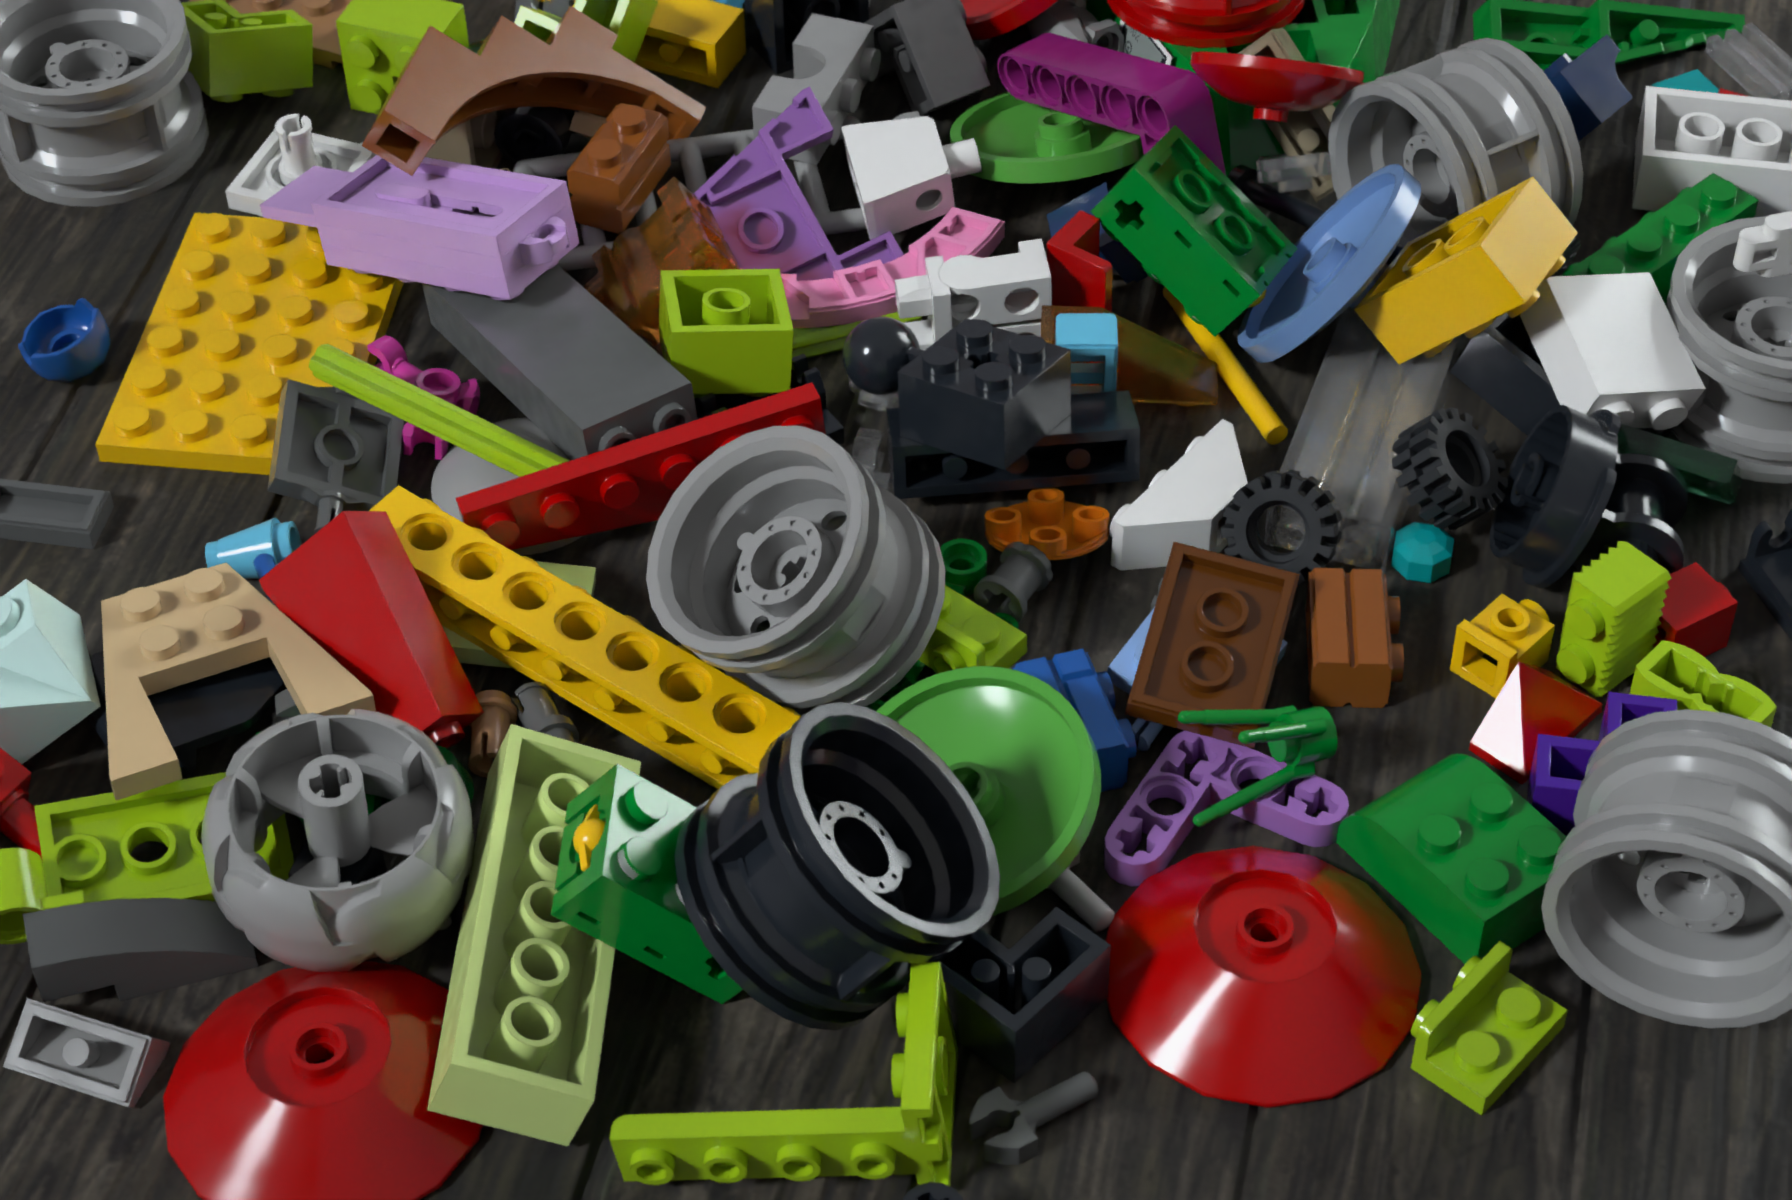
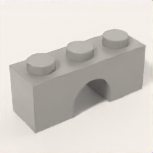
(836, 62)

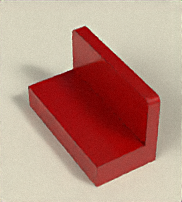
(1075, 266)

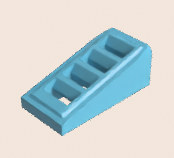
(1091, 339)

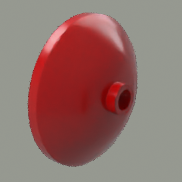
(1274, 84)

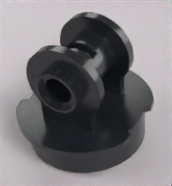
(1579, 497)

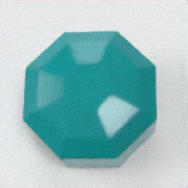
(1422, 552)

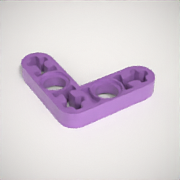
(1209, 783)

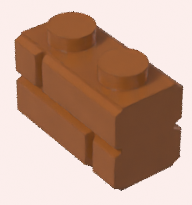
(619, 168)
(1351, 639)

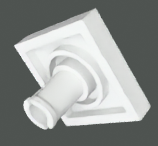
(285, 157)

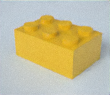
(1468, 272)

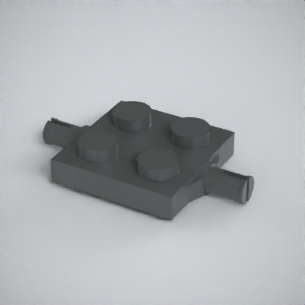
(333, 450)

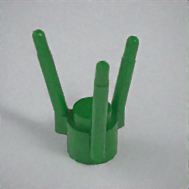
(1292, 737)

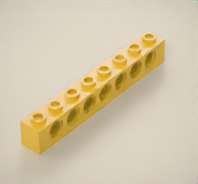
(585, 648)

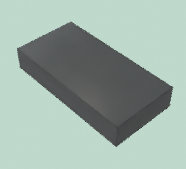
(53, 513)

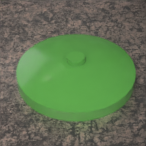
(1041, 144)
(1019, 759)

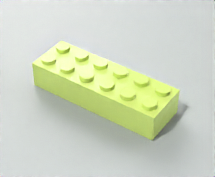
(523, 985)

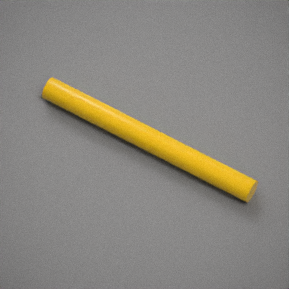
(1234, 376)

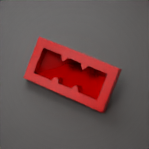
(1530, 705)

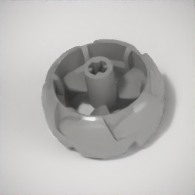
(321, 773)

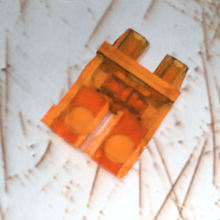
(673, 238)

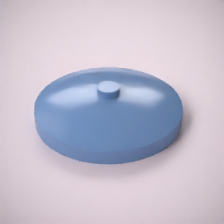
(1332, 264)

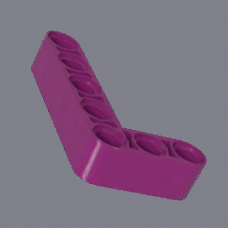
(1112, 90)

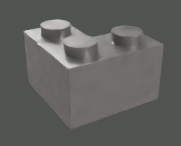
(929, 52)

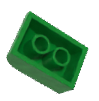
(1458, 854)

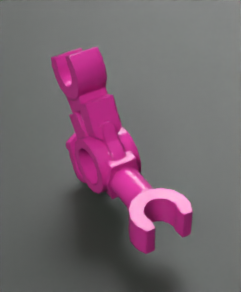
(436, 381)

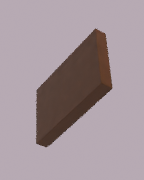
(1212, 640)

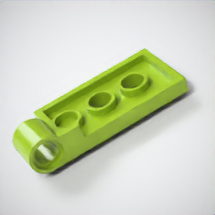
(90, 846)

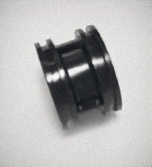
(836, 867)

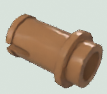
(490, 729)

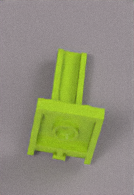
(820, 1141)

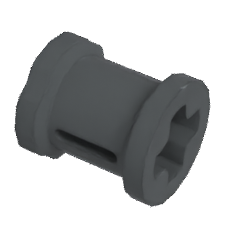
(1014, 582)

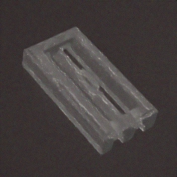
(1767, 62)

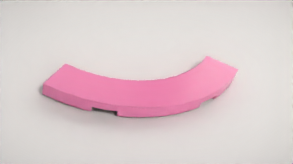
(870, 288)

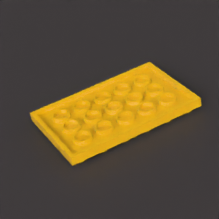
(226, 336)

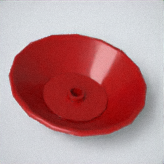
(1253, 1015)
(269, 1124)

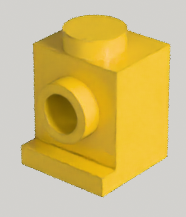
(1508, 634)

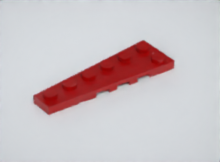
(624, 482)

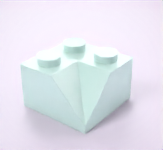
(43, 671)

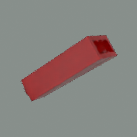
(370, 612)

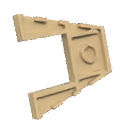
(190, 632)

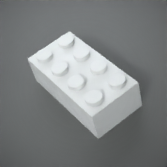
(1702, 133)

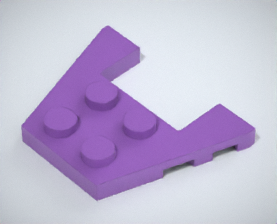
(767, 213)

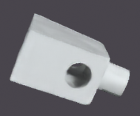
(904, 171)

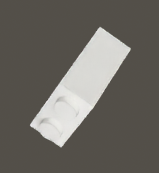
(1613, 348)

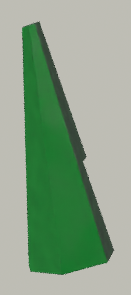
(1637, 29)

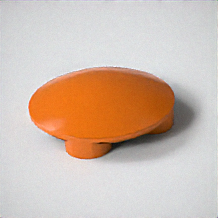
(1049, 524)

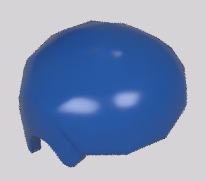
(66, 342)

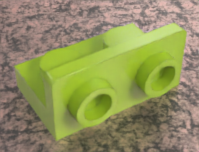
(971, 637)
(1483, 1031)

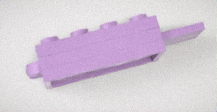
(439, 227)

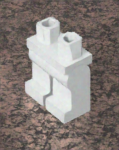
(994, 289)

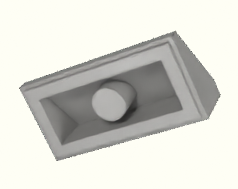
(84, 1053)

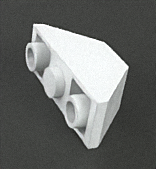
(1181, 504)

